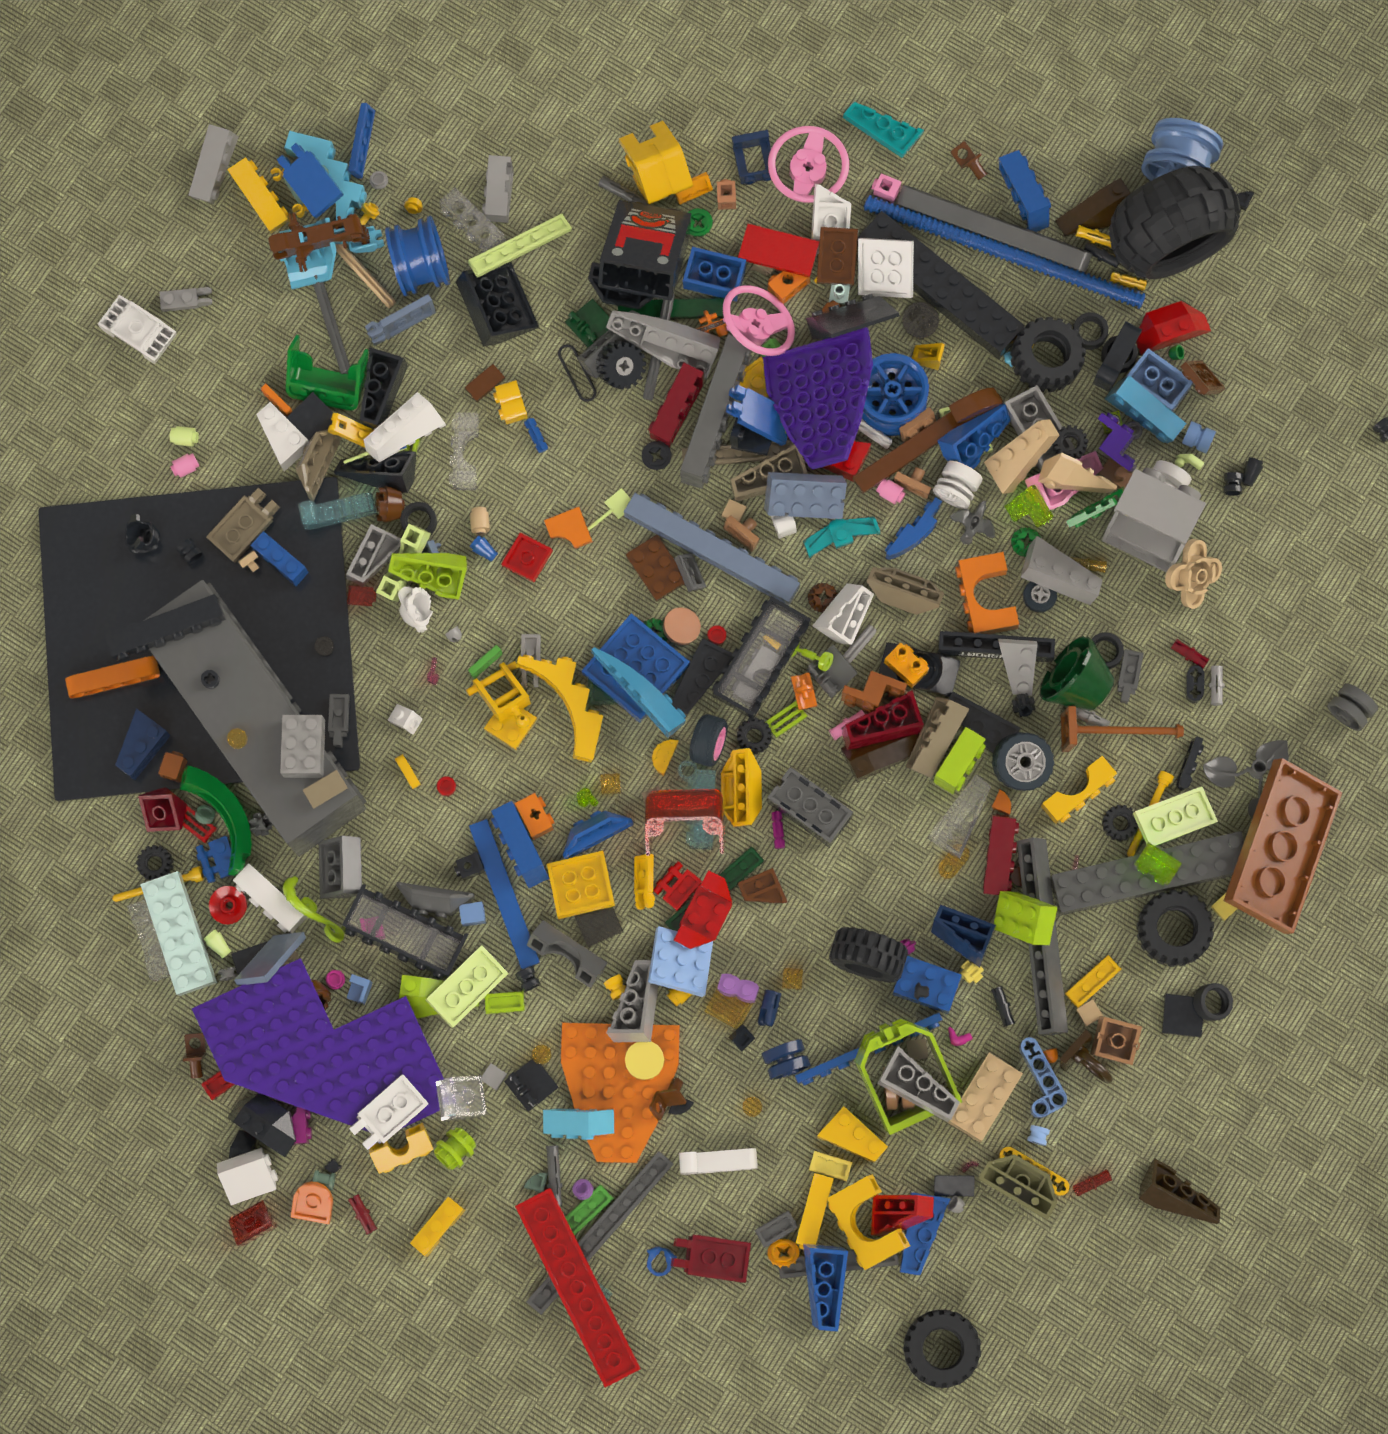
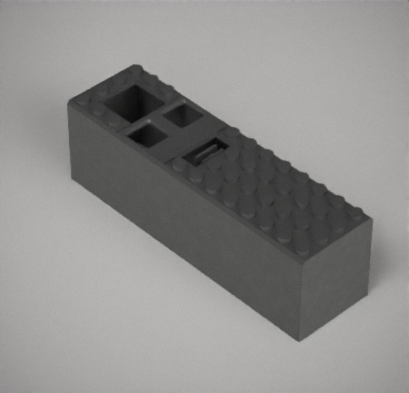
(253, 701)

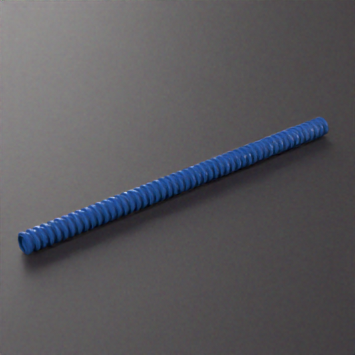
(1004, 251)

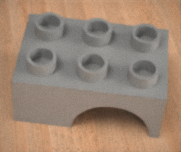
(1154, 519)

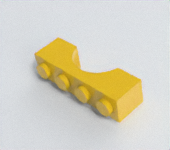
(1060, 805)

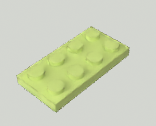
(1175, 817)
(466, 986)

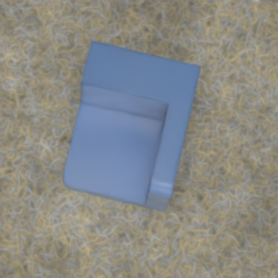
(472, 914)
(359, 989)

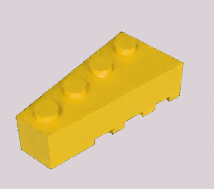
(258, 195)

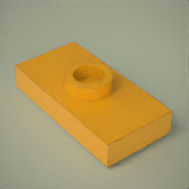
(701, 185)

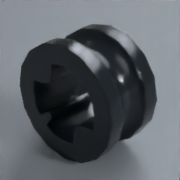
(206, 674)

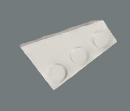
(283, 435)

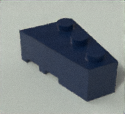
(140, 744)
(963, 933)

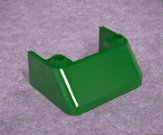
(329, 386)

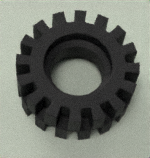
(1075, 433)
(754, 724)
(1112, 831)
(149, 853)

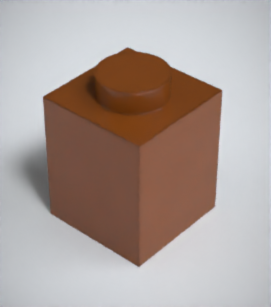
(173, 766)

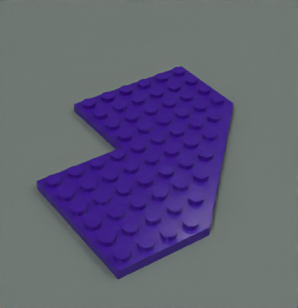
(284, 1046)

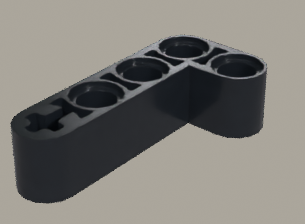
(1117, 356)

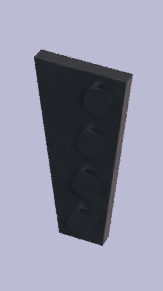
(701, 674)
(984, 722)

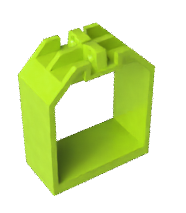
(887, 1035)

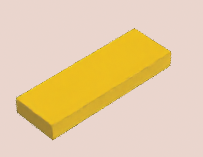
(1093, 981)

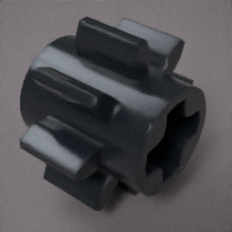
(1023, 705)

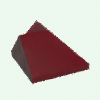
(162, 810)

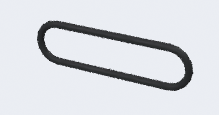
(565, 367)

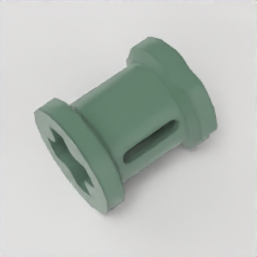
(325, 1179)

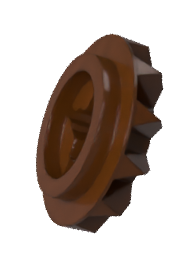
(815, 601)

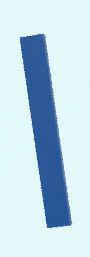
(503, 893)

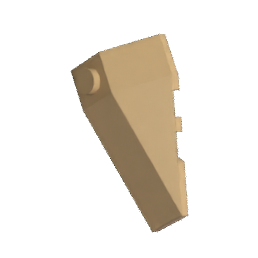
(1068, 474)

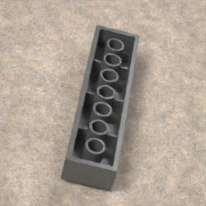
(713, 416)

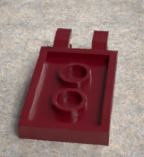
(714, 1258)

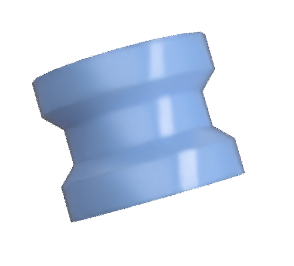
(1038, 1135)

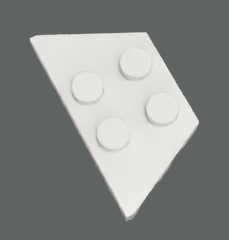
(828, 211)

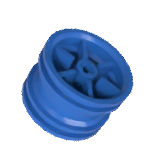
(417, 256)
(905, 371)

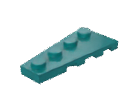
(890, 133)

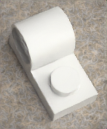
(784, 525)

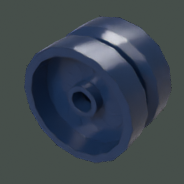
(785, 1058)

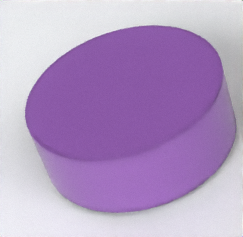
(582, 1189)

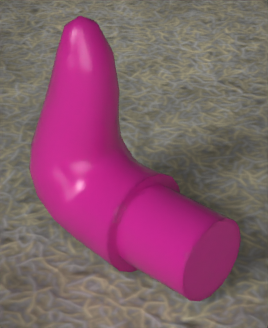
(958, 1041)

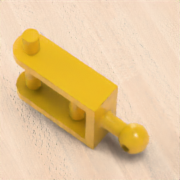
(511, 708)

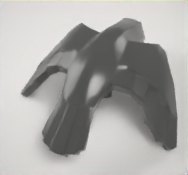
(974, 523)

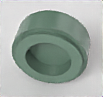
(205, 814)

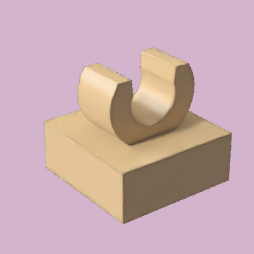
(249, 560)

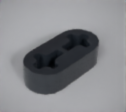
(1190, 684)

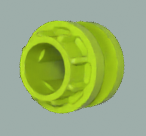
(455, 1148)

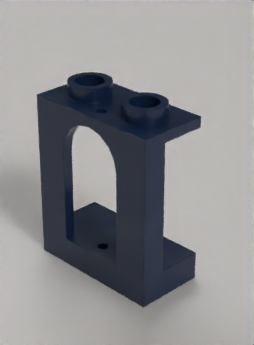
(749, 140)

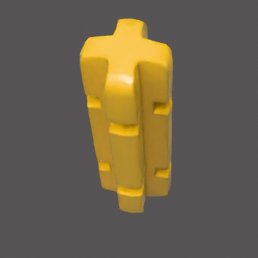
(1128, 281)

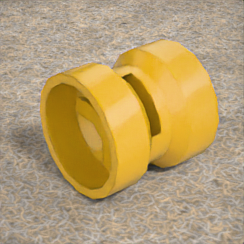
(616, 986)

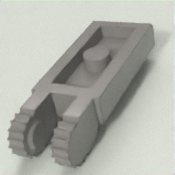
(184, 299)
(530, 646)

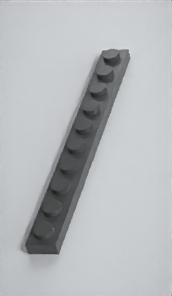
(608, 1223)

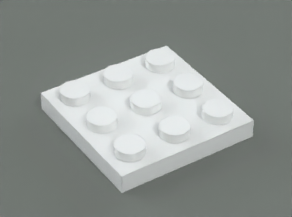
(885, 267)

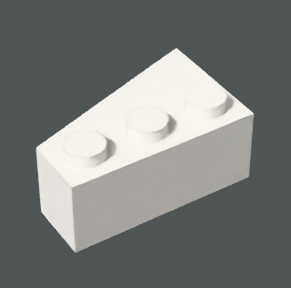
(845, 614)

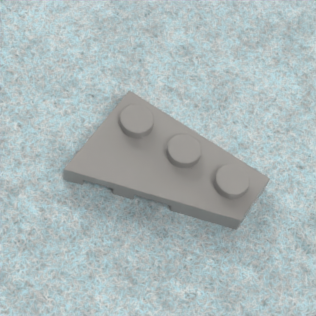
(1019, 662)

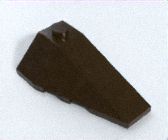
(1169, 1193)

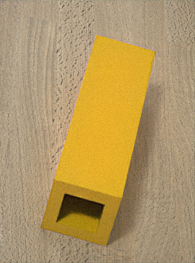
(814, 1210)

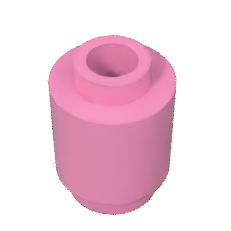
(184, 465)
(891, 491)

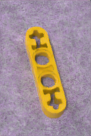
(1058, 1178)

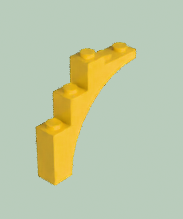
(575, 697)

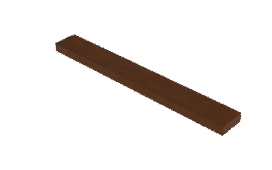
(905, 453)

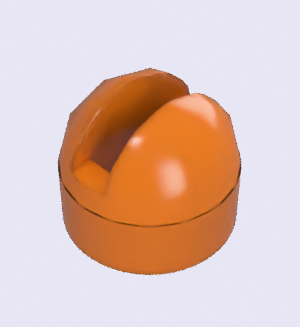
(1051, 1055)

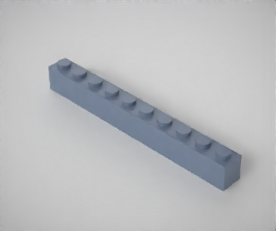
(711, 549)

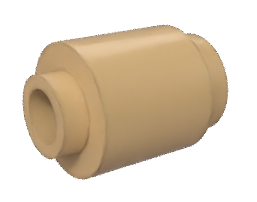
(479, 521)

